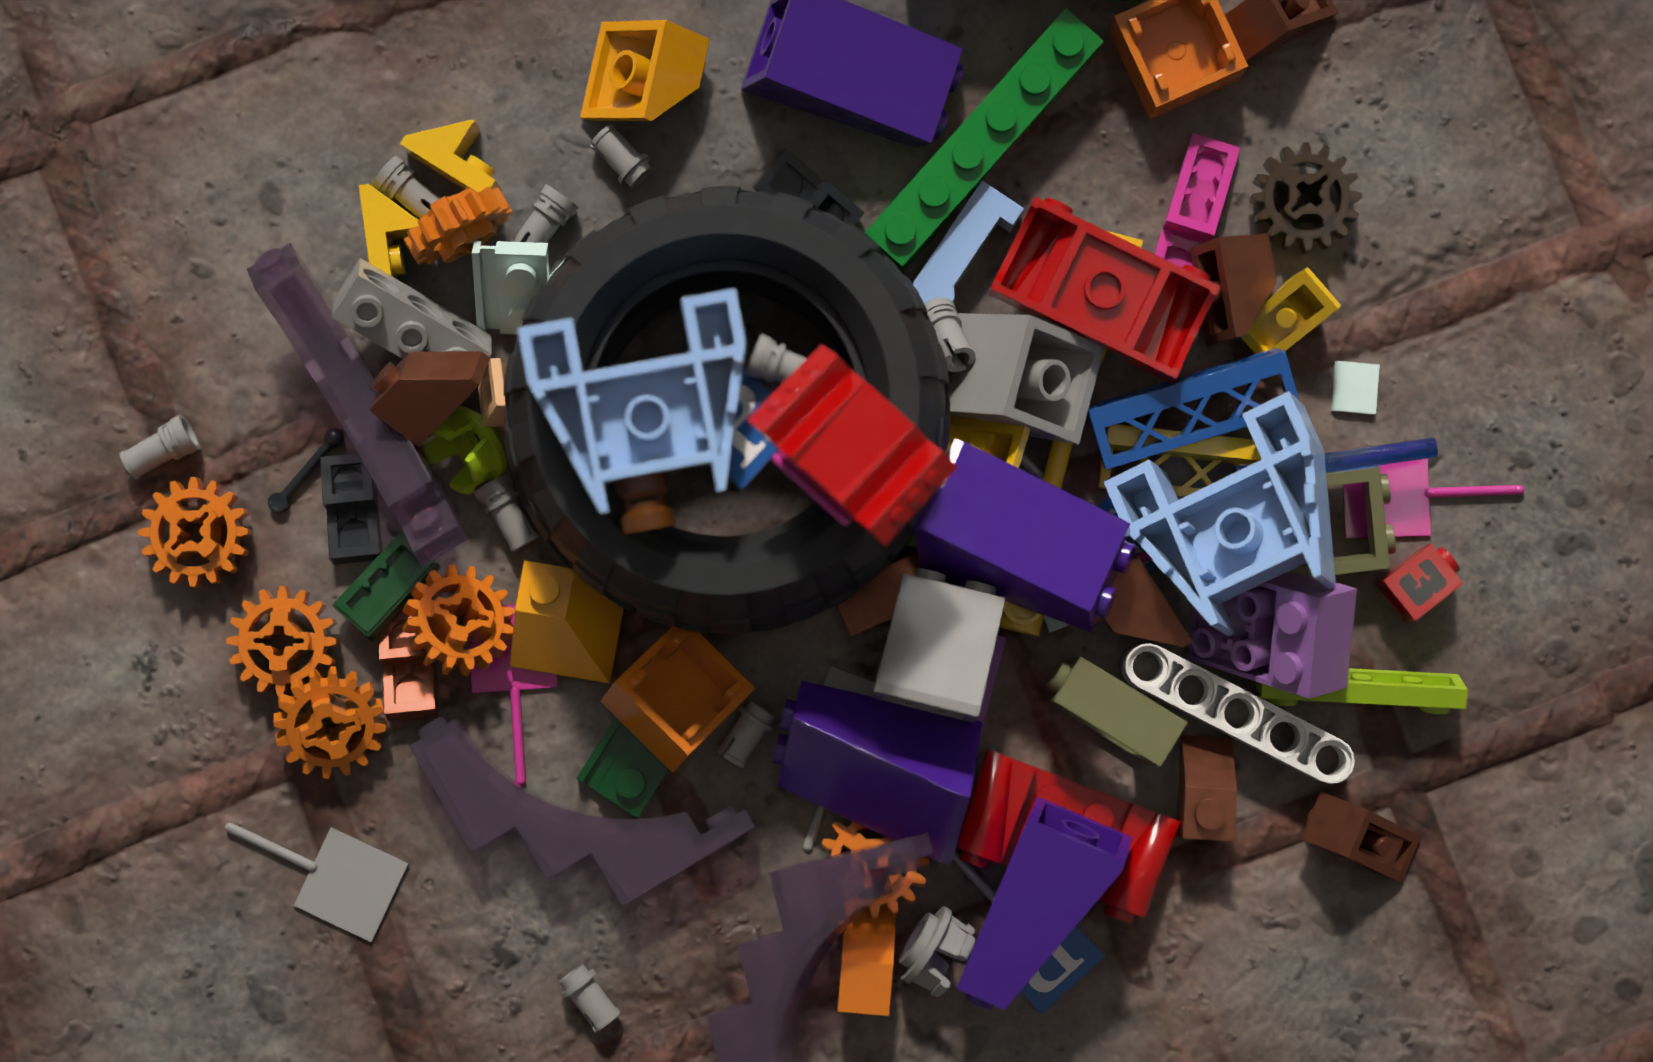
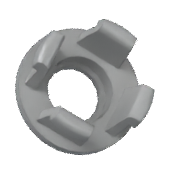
(932, 933)

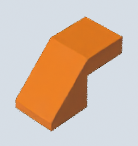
(867, 964)

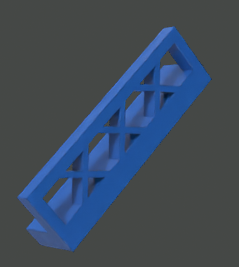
(1182, 390)

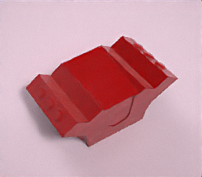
(852, 444)

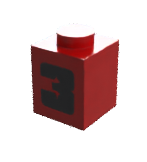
(1420, 582)

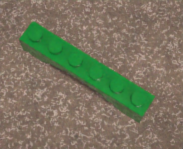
(984, 139)

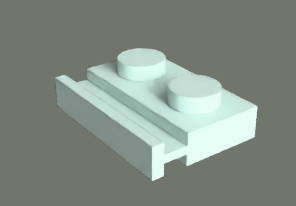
(506, 282)

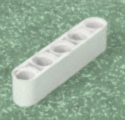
(1261, 718)

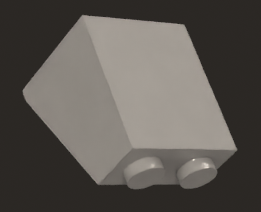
(1026, 375)
(939, 645)

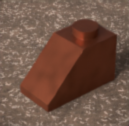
(1269, 24)
(1246, 277)
(426, 390)
(1142, 609)
(1206, 788)
(1360, 836)

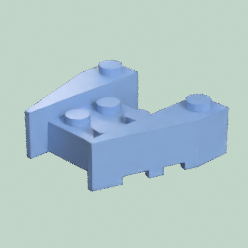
(643, 412)
(1242, 525)

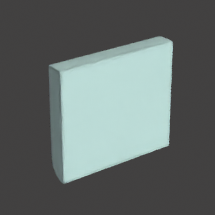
(1355, 387)

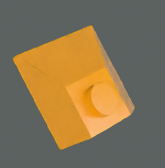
(642, 70)
(564, 625)

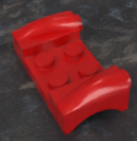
(1104, 288)
(1004, 801)

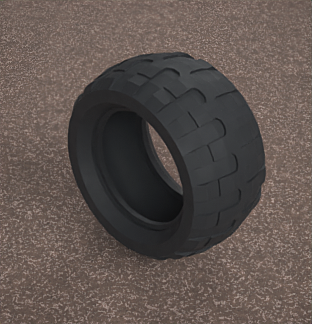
(643, 267)

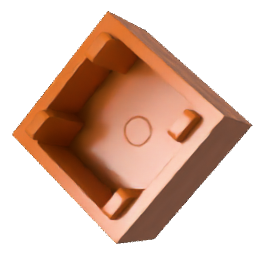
(1176, 51)
(677, 695)

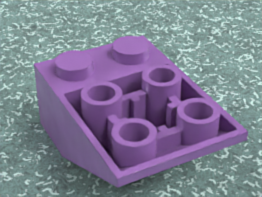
(1285, 635)

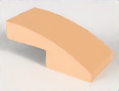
(491, 396)

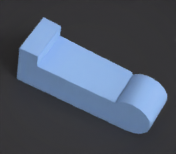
(964, 241)

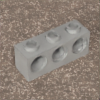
(401, 316)

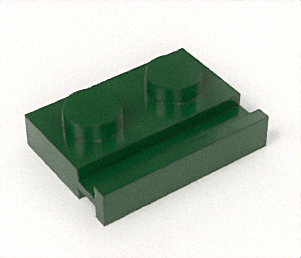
(623, 769)

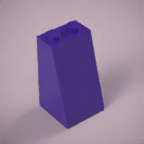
(854, 69)
(1023, 539)
(879, 763)
(1046, 891)

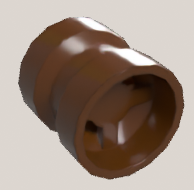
(647, 514)

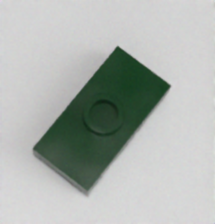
(383, 588)

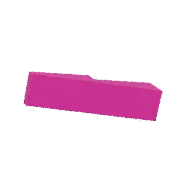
(1196, 198)

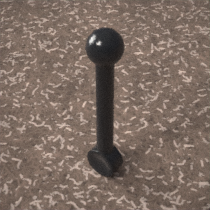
(280, 501)

